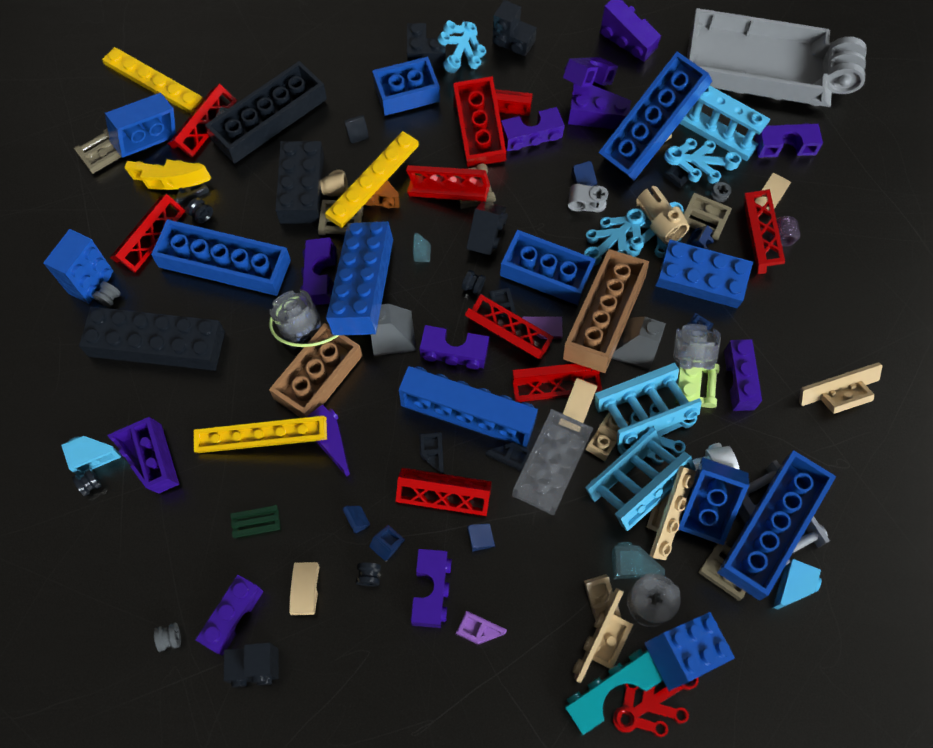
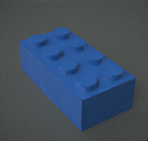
(547, 267)
(704, 274)

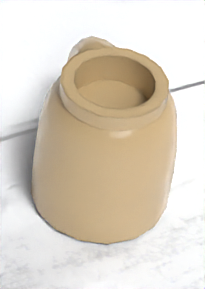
(334, 184)

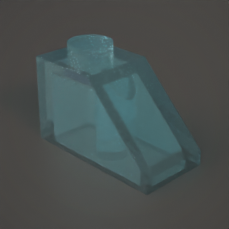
(633, 562)

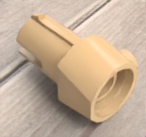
(665, 220)

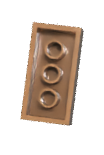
(316, 373)

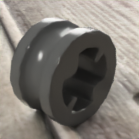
(715, 192)

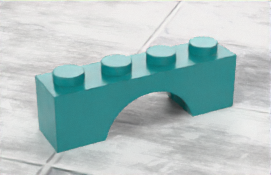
(587, 708)

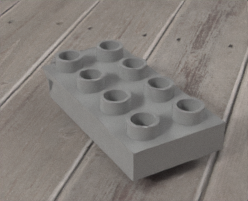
(775, 57)

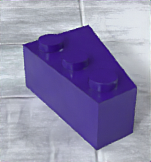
(628, 30)
(597, 107)
(147, 453)

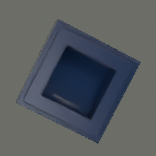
(584, 174)
(356, 518)
(480, 536)
(386, 542)

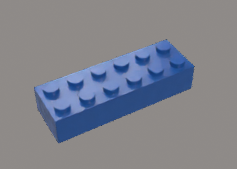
(656, 115)
(221, 257)
(360, 279)
(467, 406)
(776, 525)

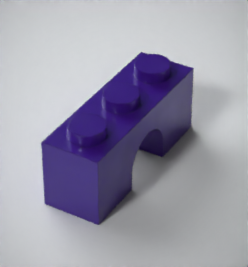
(589, 70)
(518, 135)
(803, 137)
(317, 256)
(471, 353)
(746, 388)
(430, 610)
(221, 626)

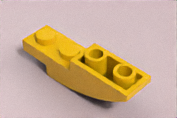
(170, 176)

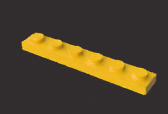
(152, 80)
(371, 179)
(260, 434)

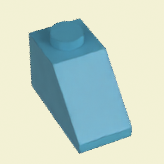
(86, 453)
(796, 583)

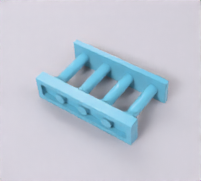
(721, 134)
(646, 385)
(647, 497)

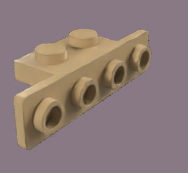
(843, 390)
(667, 513)
(607, 639)

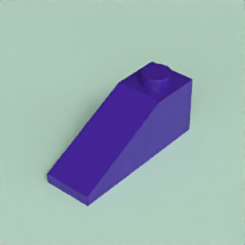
(333, 445)

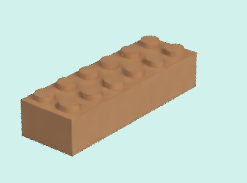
(605, 311)

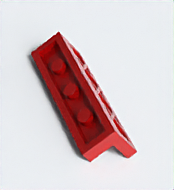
(512, 102)
(195, 118)
(448, 186)
(140, 230)
(756, 232)
(510, 336)
(550, 375)
(448, 485)

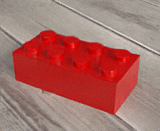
(480, 121)

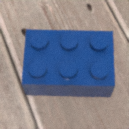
(406, 86)
(140, 124)
(78, 265)
(714, 501)
(689, 651)

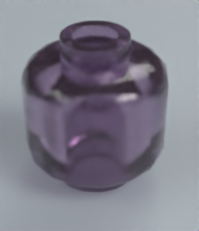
(788, 230)

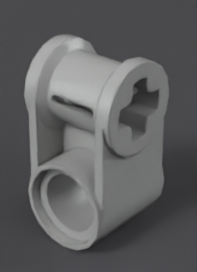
(586, 199)

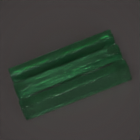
(251, 513)

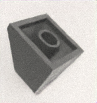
(394, 331)
(639, 342)

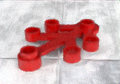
(651, 704)

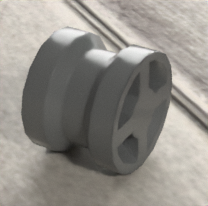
(106, 294)
(167, 637)

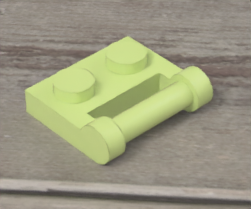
(690, 384)

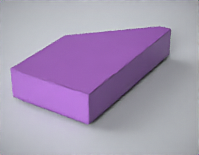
(551, 325)
(478, 629)

